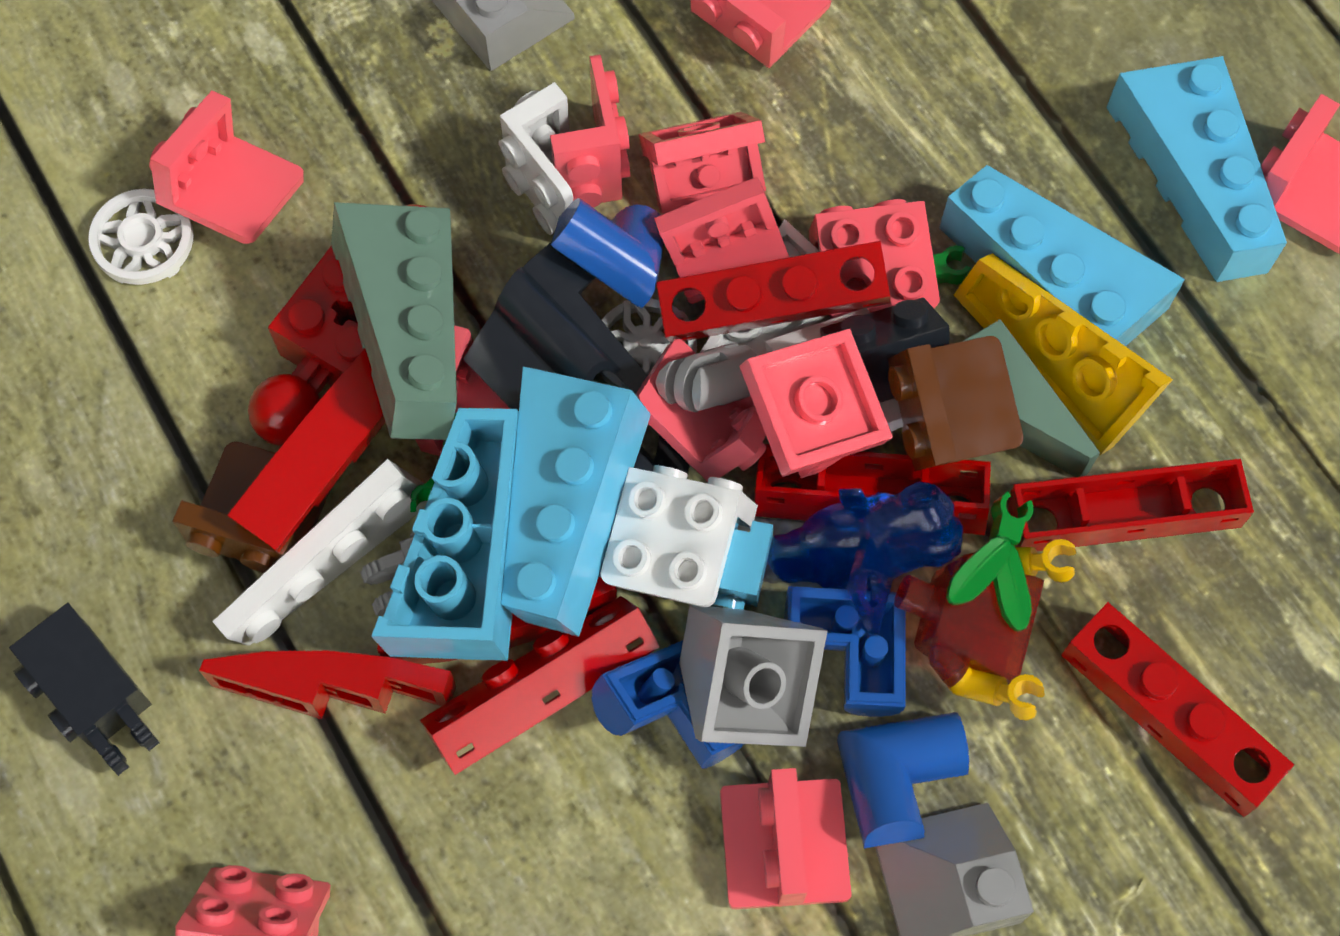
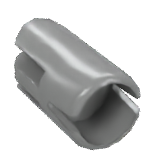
(705, 378)

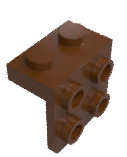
(954, 401)
(214, 533)

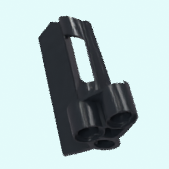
(553, 329)

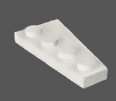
(325, 552)

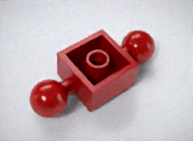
(319, 337)

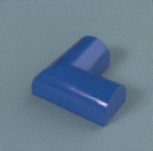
(617, 251)
(872, 661)
(648, 691)
(885, 763)

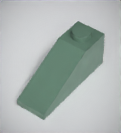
(1044, 419)

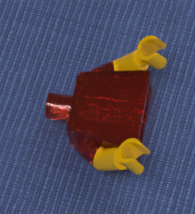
(971, 641)

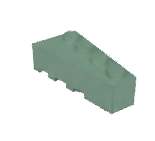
(402, 295)

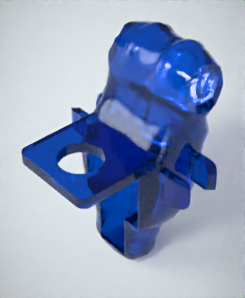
(869, 544)

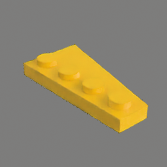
(1087, 368)

